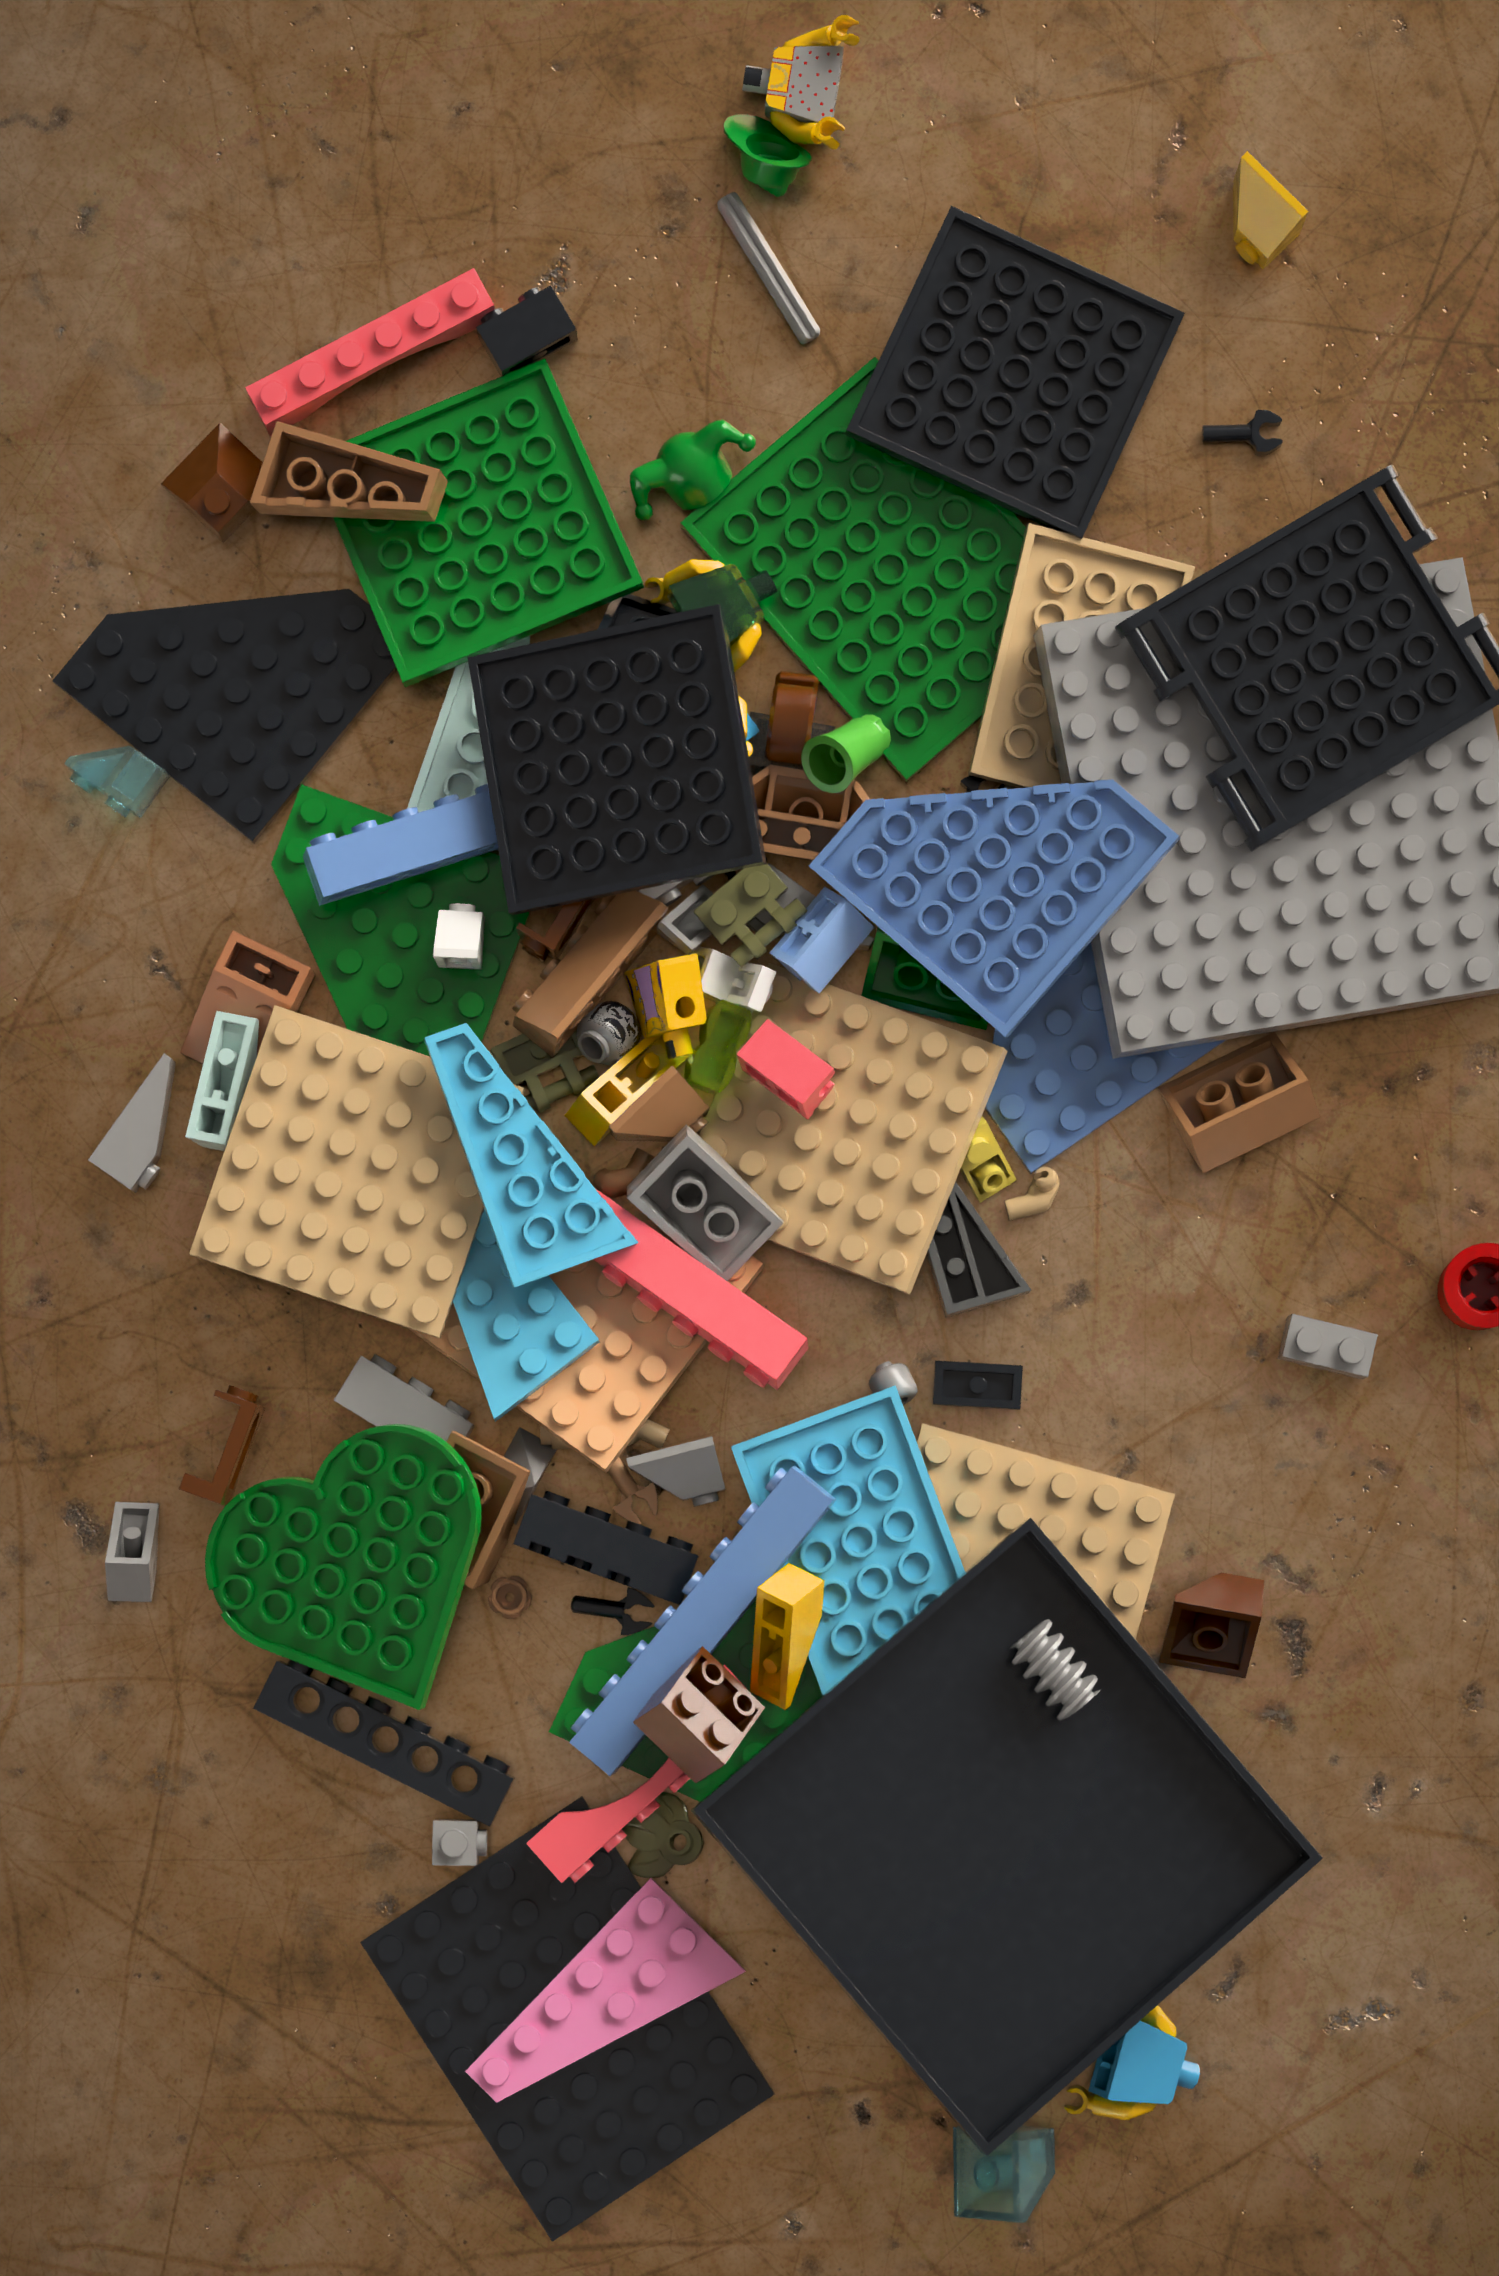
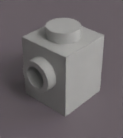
(458, 1842)

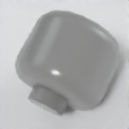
(891, 1375)

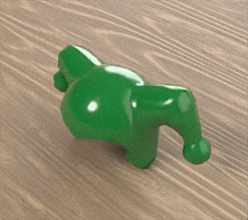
(689, 468)

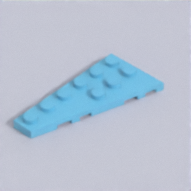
(529, 1184)
(516, 1333)

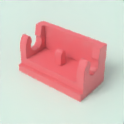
(786, 1068)

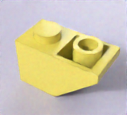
(985, 1164)

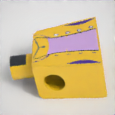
(669, 1001)

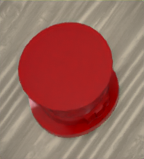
(1471, 1287)

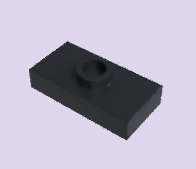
(977, 1385)

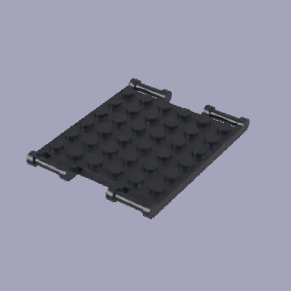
(1320, 656)

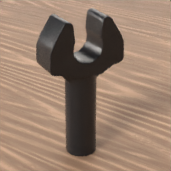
(1246, 432)

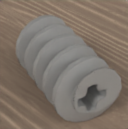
(1055, 1669)

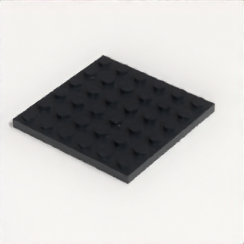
(1015, 373)
(616, 760)

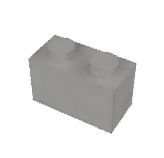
(1327, 1346)

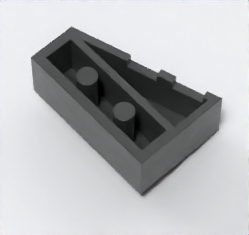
(969, 1261)

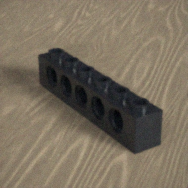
(279, 1702)

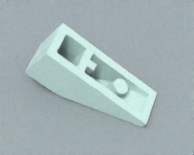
(223, 1079)

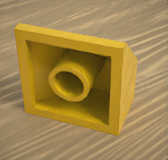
(1263, 213)

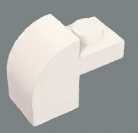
(726, 980)

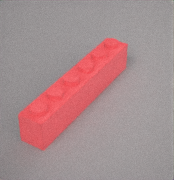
(704, 1303)

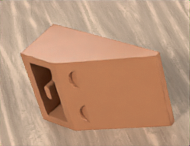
(249, 984)

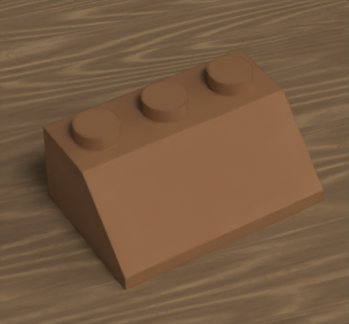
(1239, 1102)

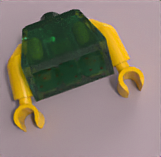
(712, 583)

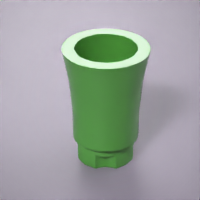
(839, 756)

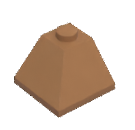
(662, 1111)

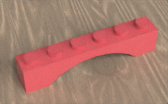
(417, 325)
(577, 1835)

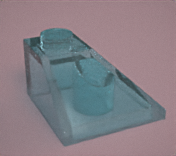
(1007, 2180)

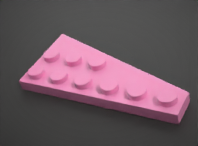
(624, 1977)

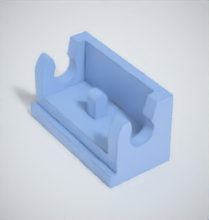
(822, 939)

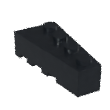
(606, 1549)

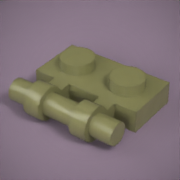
(740, 902)
(525, 1061)

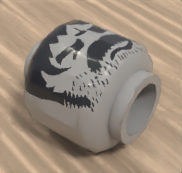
(608, 1033)

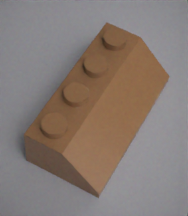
(588, 970)

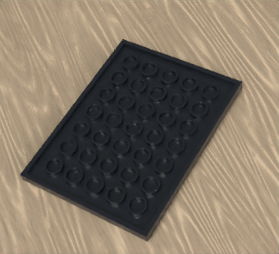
(604, 2122)

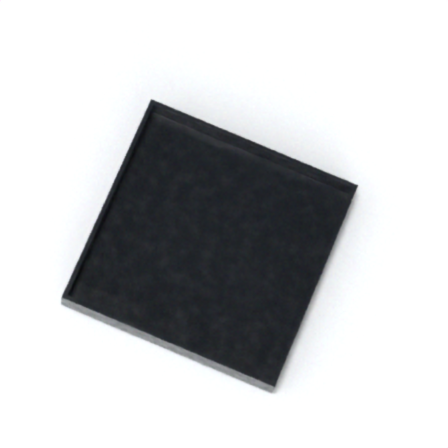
(1000, 1874)

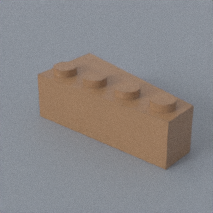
(335, 478)

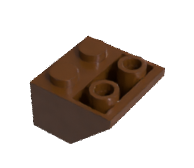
(699, 1715)

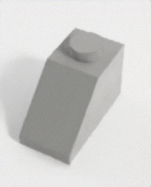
(132, 1552)

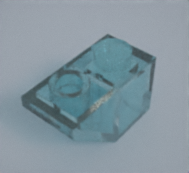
(122, 775)

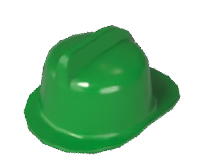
(765, 153)

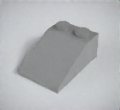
(703, 1204)

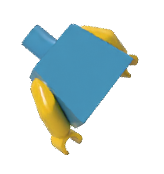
(1138, 2071)

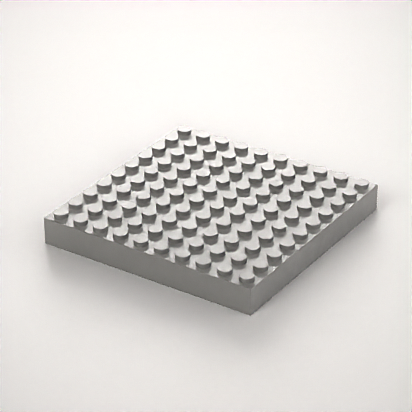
(1333, 920)

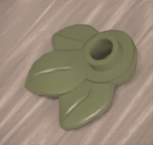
(656, 1838)

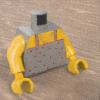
(805, 83)

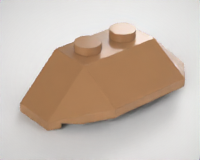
(799, 816)

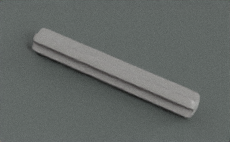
(768, 268)

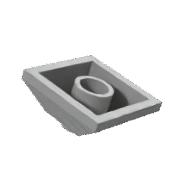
(683, 1470)

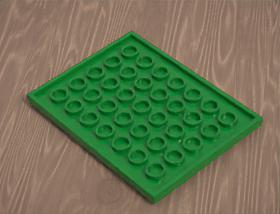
(878, 574)

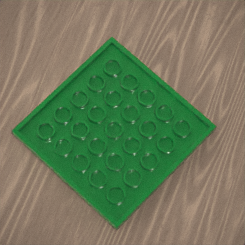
(515, 536)

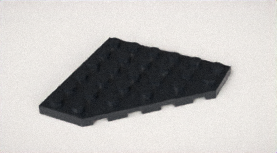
(234, 692)

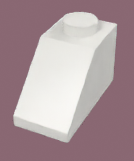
(459, 937)

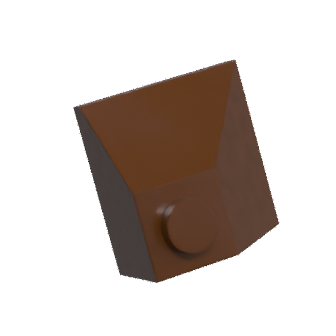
(217, 482)
(1215, 1625)

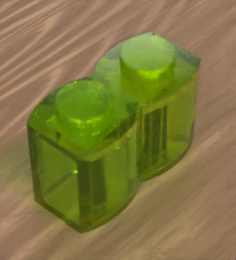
(715, 1057)

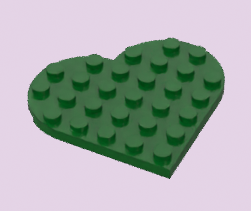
(353, 1564)

